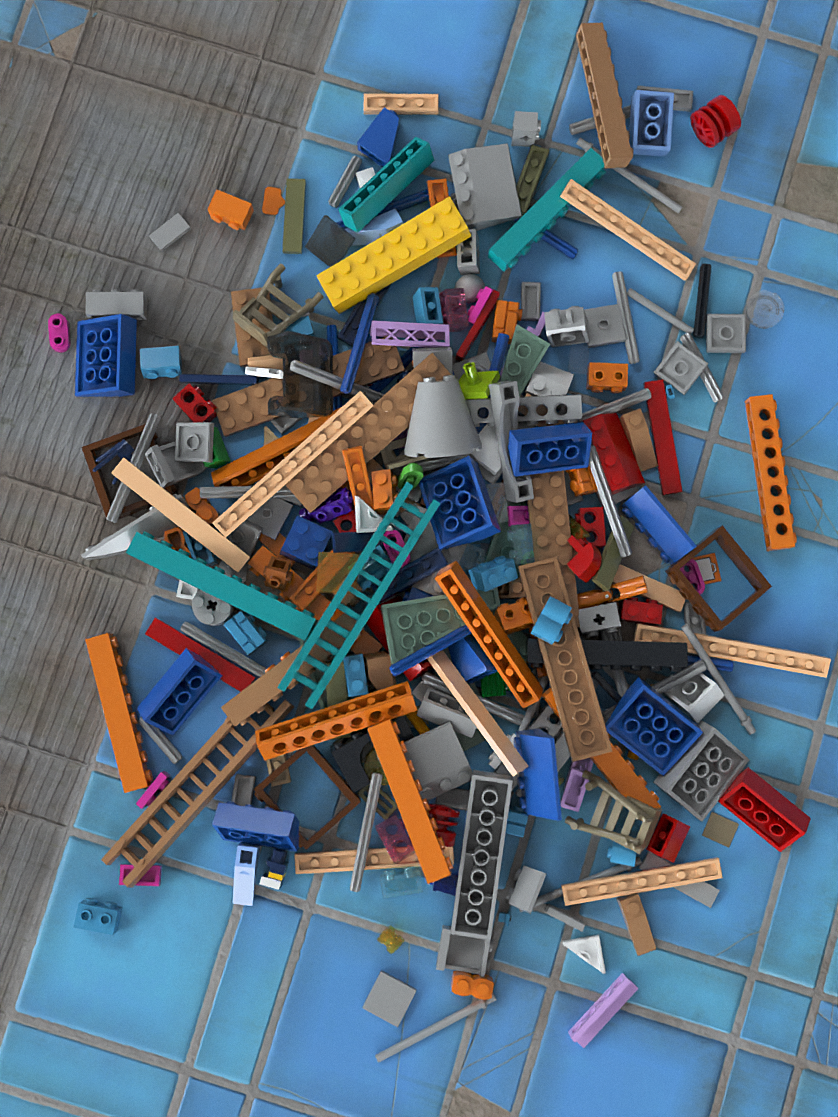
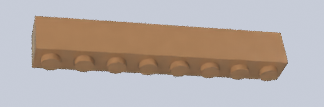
(604, 95)
(265, 688)

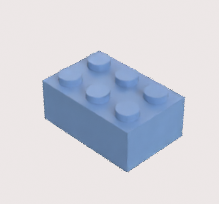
(651, 122)

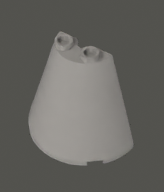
(441, 421)

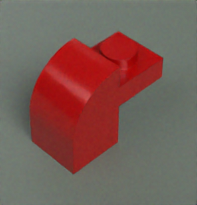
(587, 560)

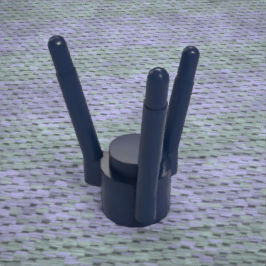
(121, 449)

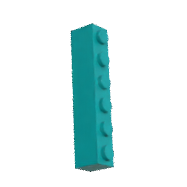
(386, 184)

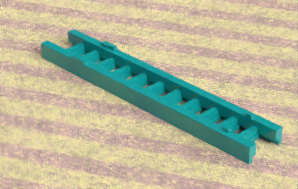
(335, 603)

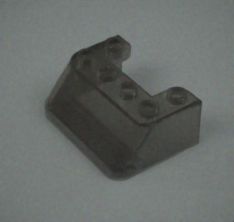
(301, 394)

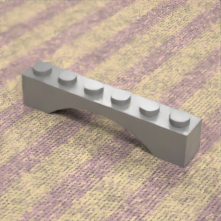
(505, 410)

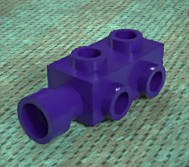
(332, 507)

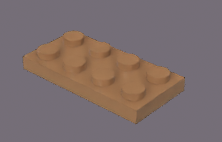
(246, 343)

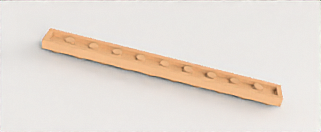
(293, 464)
(739, 650)

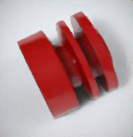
(715, 121)
(442, 817)

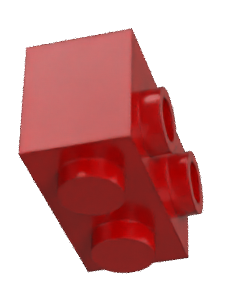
(642, 612)
(668, 838)

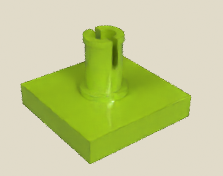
(476, 384)

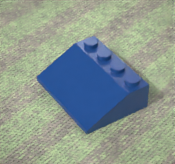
(106, 356)
(464, 505)
(652, 727)
(540, 779)

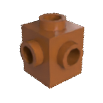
(277, 577)

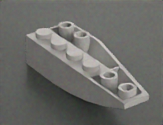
(151, 522)

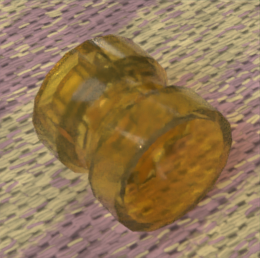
(390, 939)

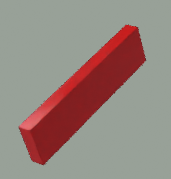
(478, 325)

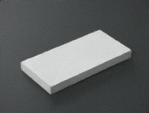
(489, 454)

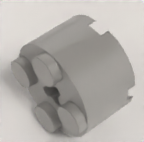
(201, 608)

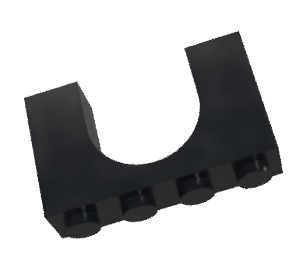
(348, 752)

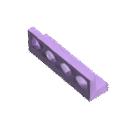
(409, 331)
(602, 1010)

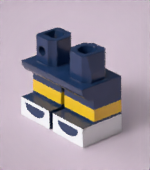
(278, 869)

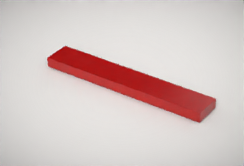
(663, 438)
(179, 642)

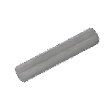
(345, 181)
(162, 741)

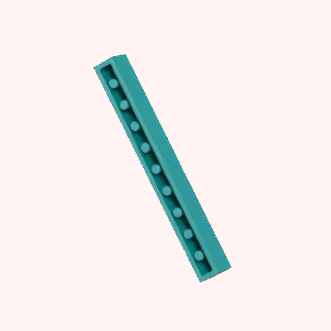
(221, 586)

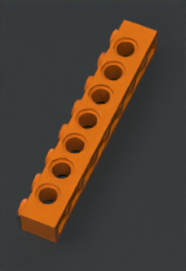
(773, 540)
(335, 720)

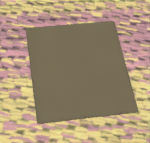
(720, 829)

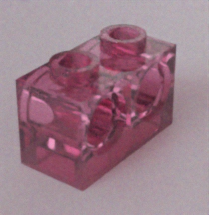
(454, 309)
(391, 841)

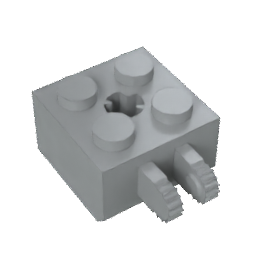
(567, 326)

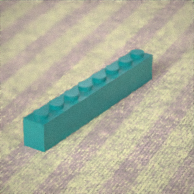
(544, 212)

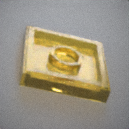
(333, 570)

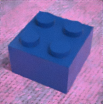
(305, 542)

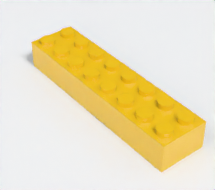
(394, 255)

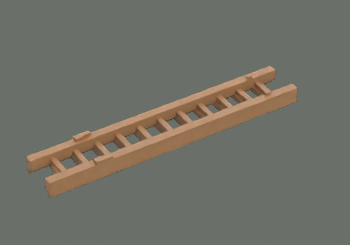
(209, 792)

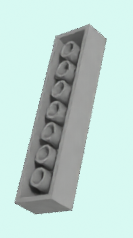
(481, 854)

